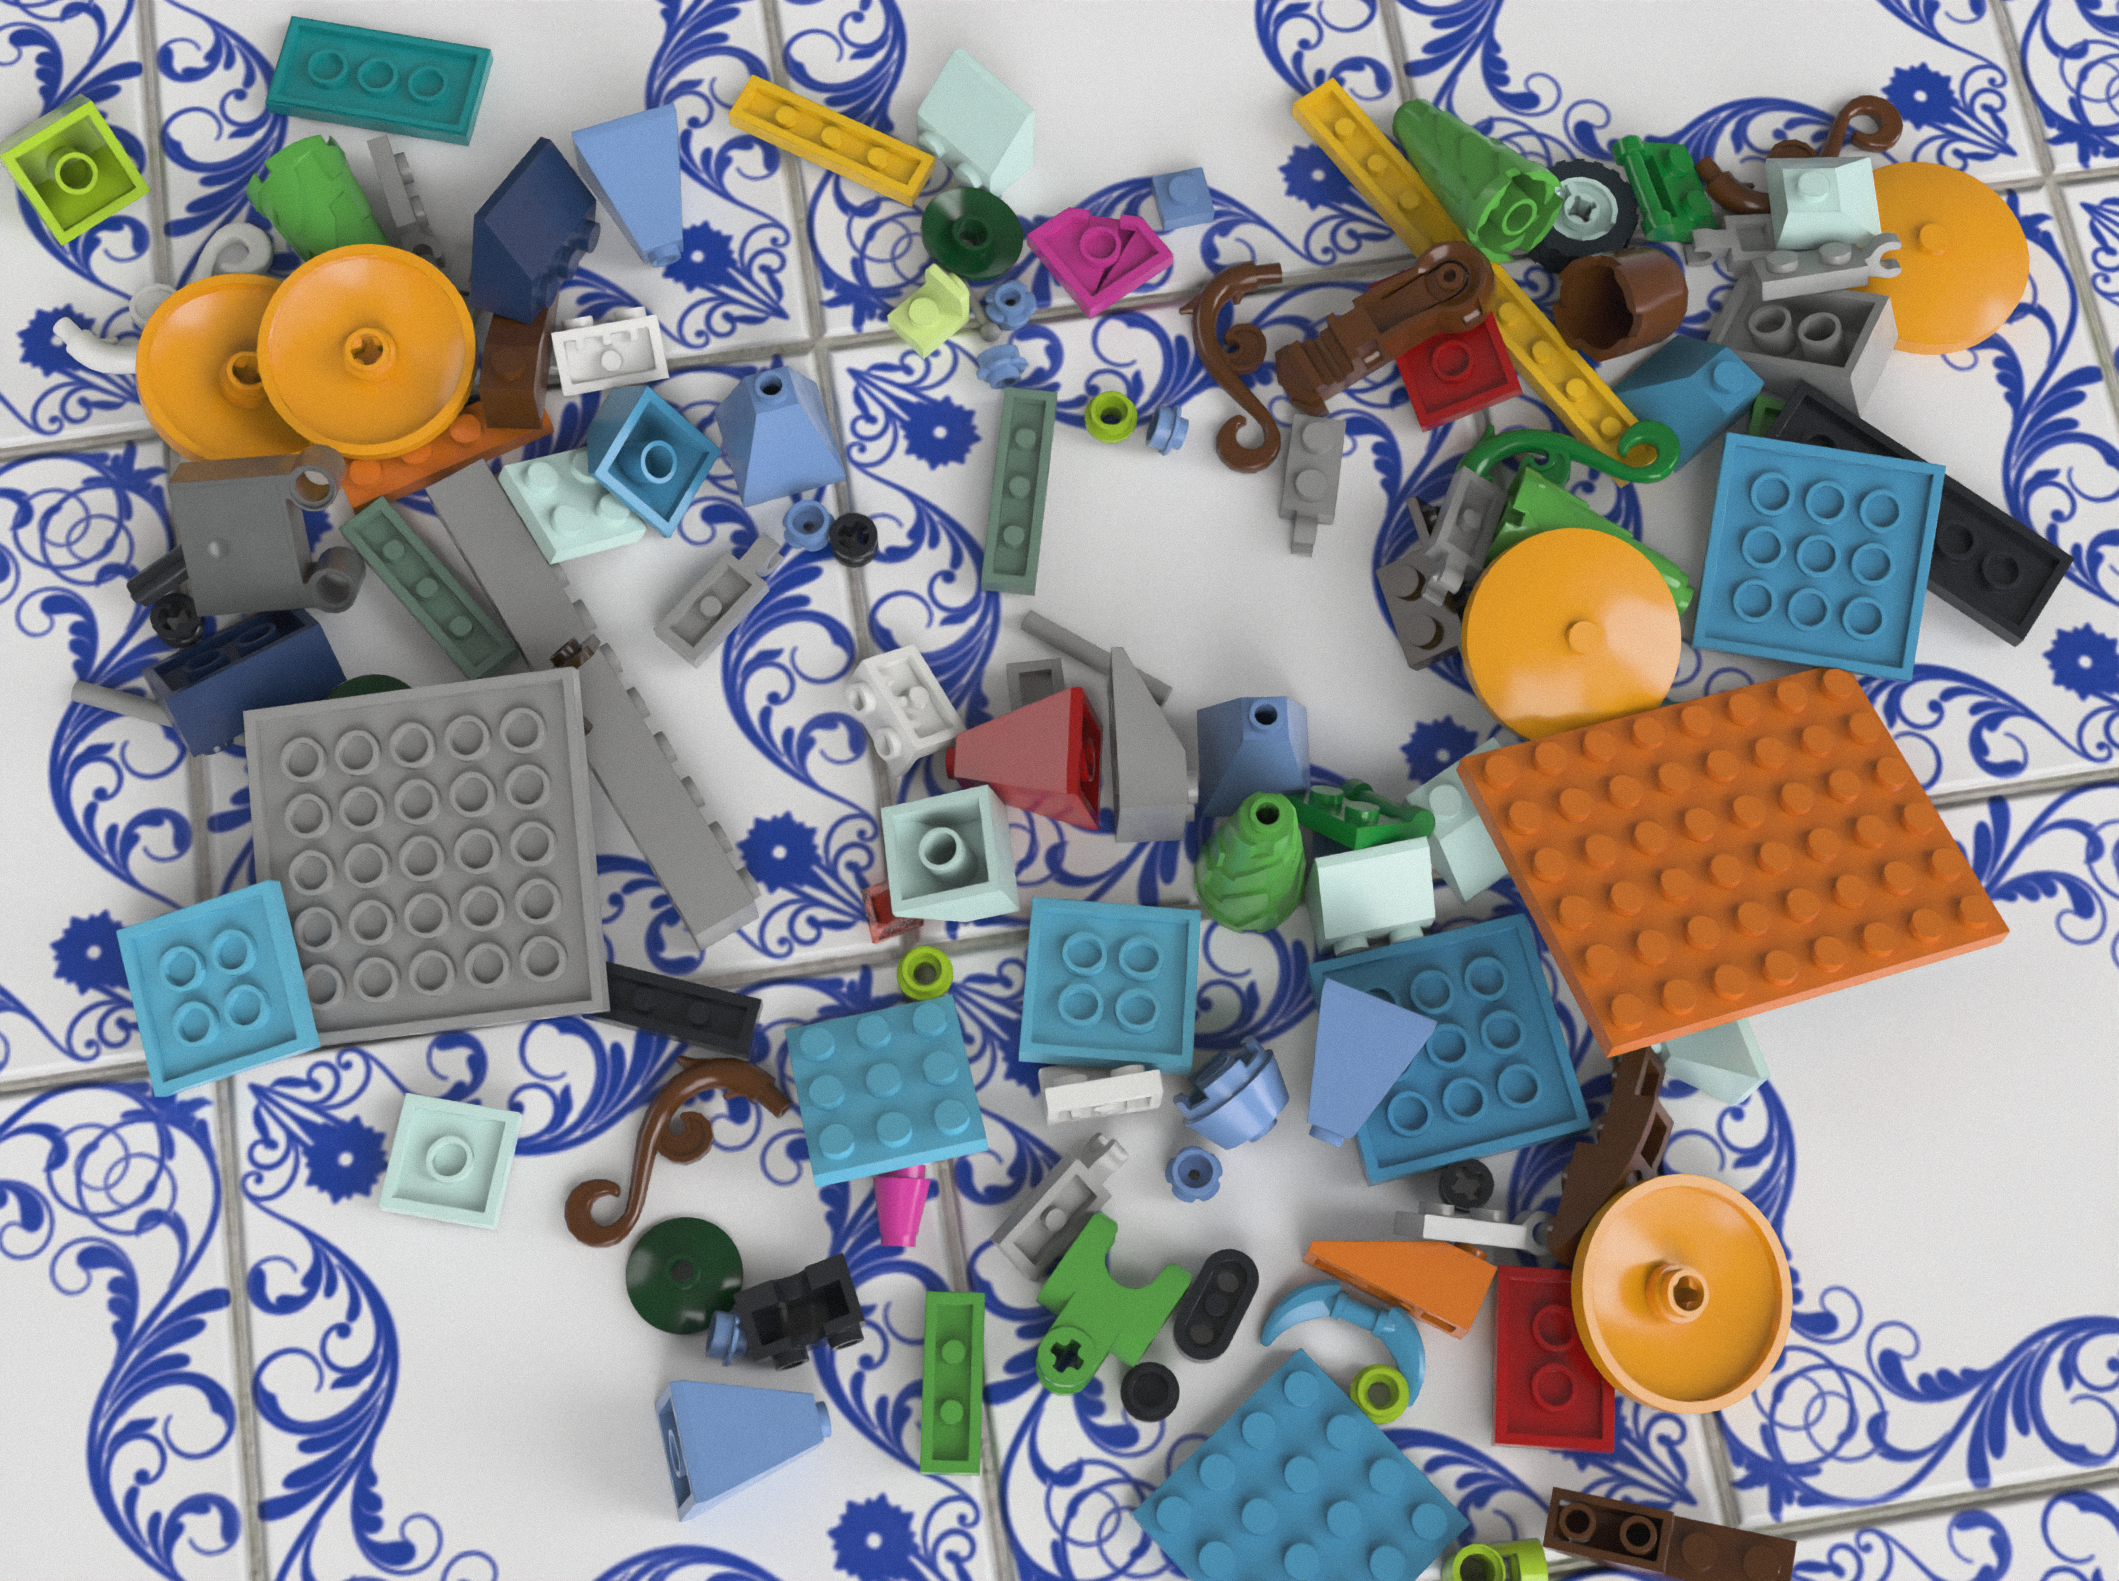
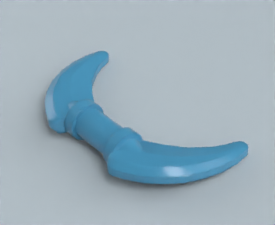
(1327, 1299)

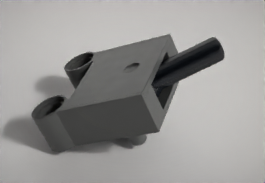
(249, 537)

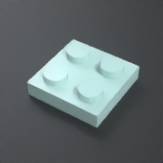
(568, 507)
(450, 1161)

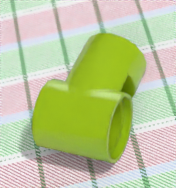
(1524, 1558)

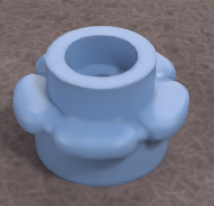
(1006, 316)
(1001, 366)
(1167, 429)
(801, 514)
(1194, 1159)
(726, 1337)

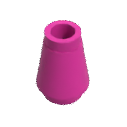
(900, 1204)

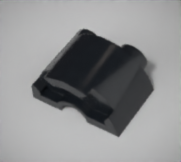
(801, 1314)

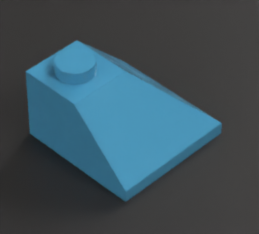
(1693, 390)
(648, 455)

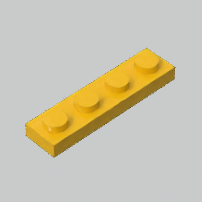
(832, 140)

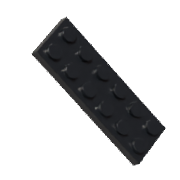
(1980, 554)

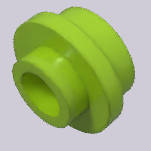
(1110, 404)
(924, 957)
(1392, 1381)

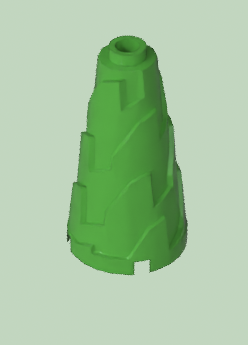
(1481, 182)
(315, 199)
(1543, 506)
(1253, 866)

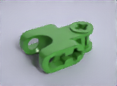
(1098, 1312)

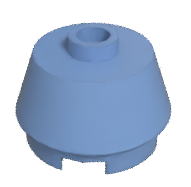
(1235, 1096)

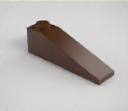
(517, 370)

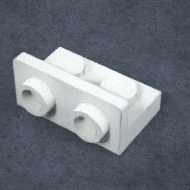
(609, 353)
(902, 707)
(1092, 1092)

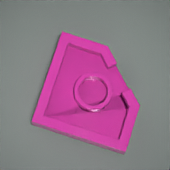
(1099, 256)

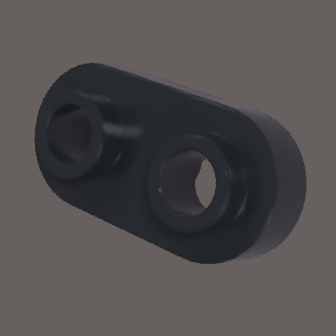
(1214, 1307)

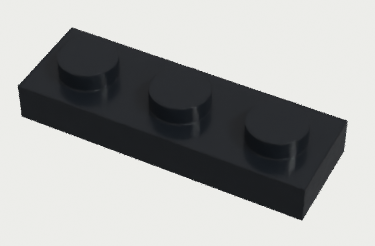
(680, 1010)

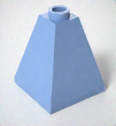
(637, 179)
(778, 436)
(1251, 749)
(1358, 1057)
(732, 1437)

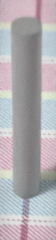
(1085, 651)

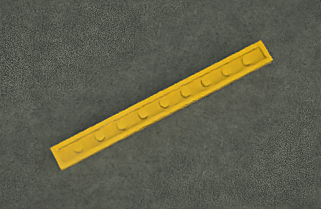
(1420, 221)

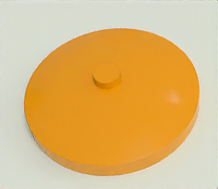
(1957, 257)
(367, 351)
(203, 375)
(1569, 633)
(1681, 1294)

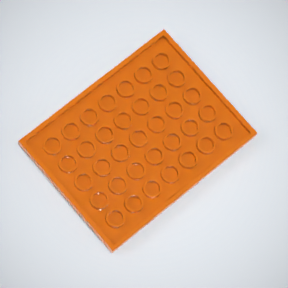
(1728, 856)

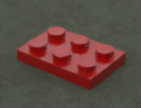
(1457, 373)
(1542, 1376)

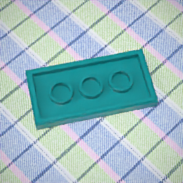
(379, 80)

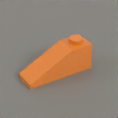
(1425, 1278)

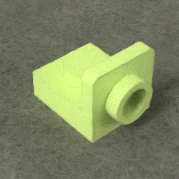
(932, 312)

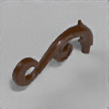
(1743, 200)
(1227, 367)
(699, 1075)

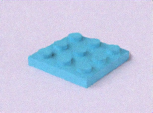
(1110, 985)
(218, 988)
(885, 1090)

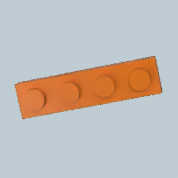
(454, 449)

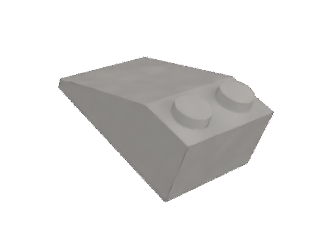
(1824, 338)
(1148, 763)

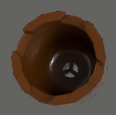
(1620, 301)

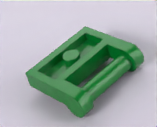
(1664, 189)
(1360, 816)

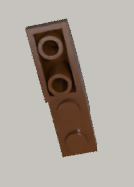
(1629, 1150)
(1661, 1544)

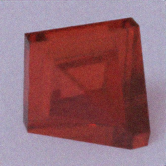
(879, 915)

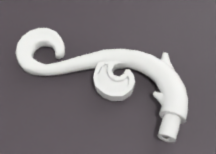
(108, 358)

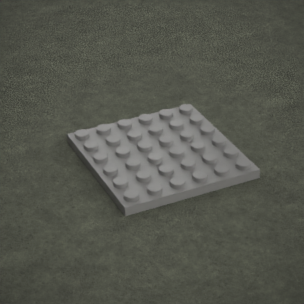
(433, 853)

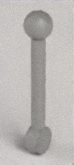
(989, 331)

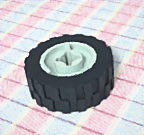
(1601, 200)

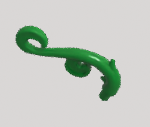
(1563, 448)

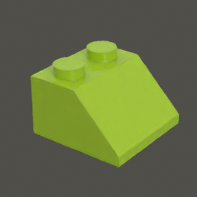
(71, 169)

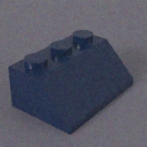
(531, 235)
(246, 667)

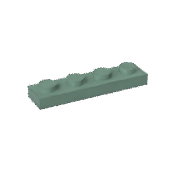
(1019, 491)
(429, 591)

